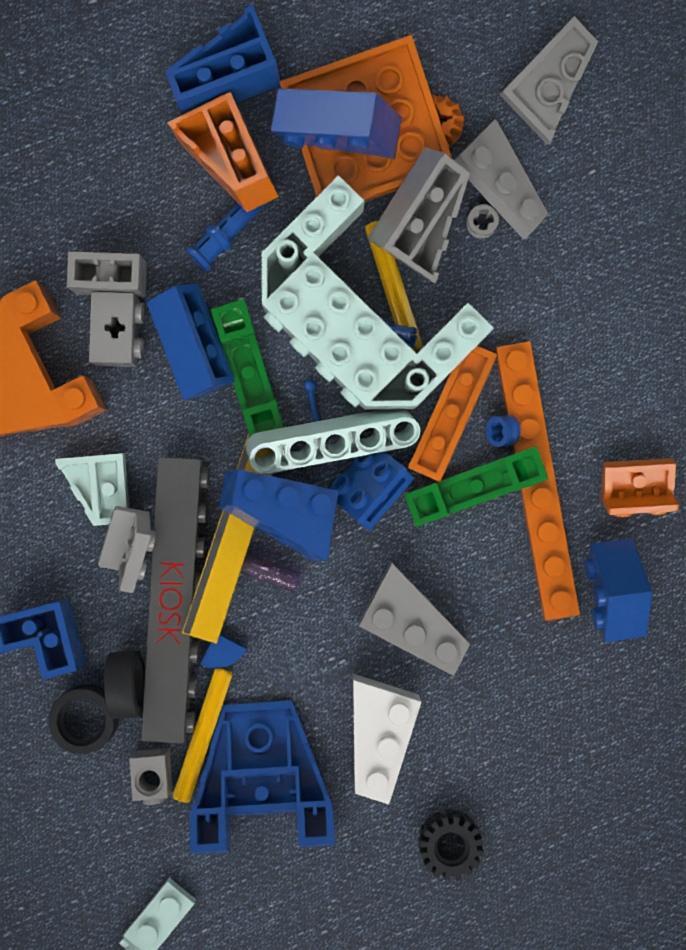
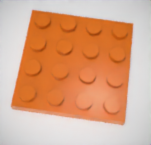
(400, 81)

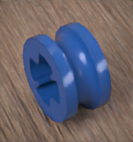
(503, 430)

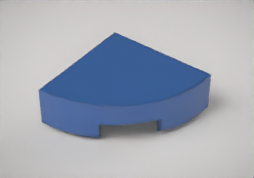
(223, 653)

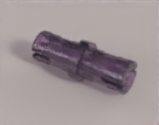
(268, 572)

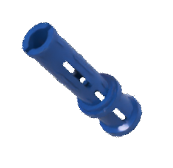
(219, 236)

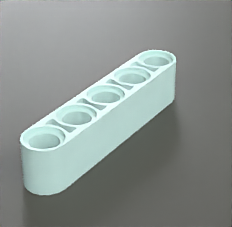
(317, 432)

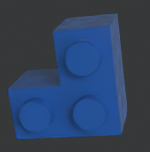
(619, 590)
(51, 632)

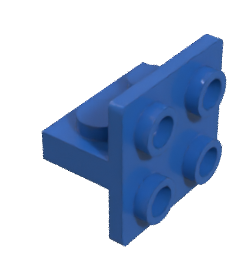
(371, 487)

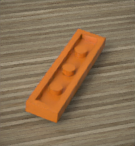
(452, 414)

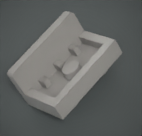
(126, 545)

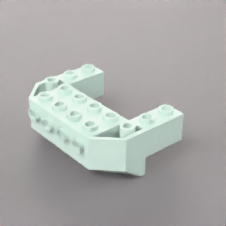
(340, 328)

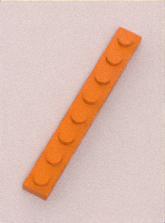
(540, 500)

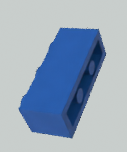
(190, 341)

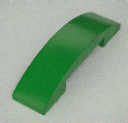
(247, 367)
(476, 486)

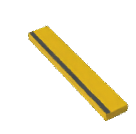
(221, 569)

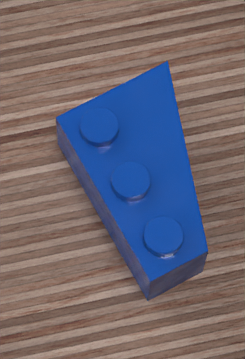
(231, 62)
(336, 121)
(284, 509)

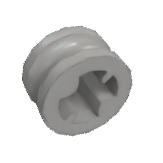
(474, 214)

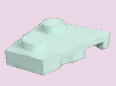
(97, 483)

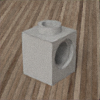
(155, 760)

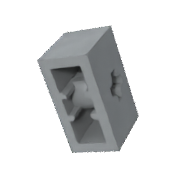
(106, 273)
(106, 312)

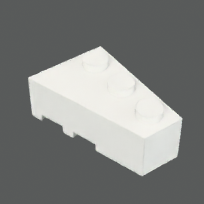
(381, 735)

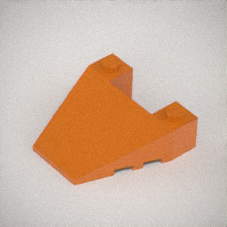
(26, 389)

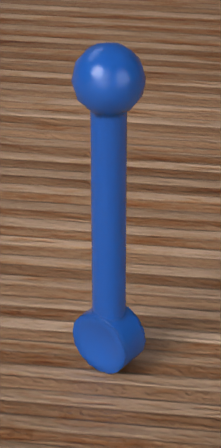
(310, 386)

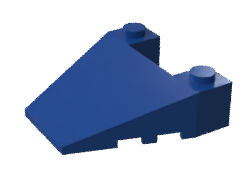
(259, 768)

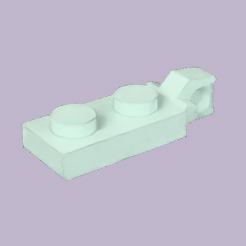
(158, 918)

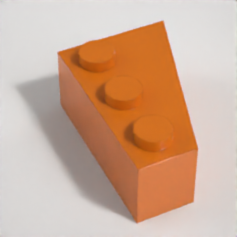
(225, 149)

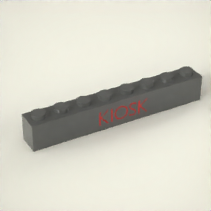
(172, 590)

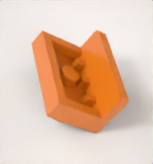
(639, 487)

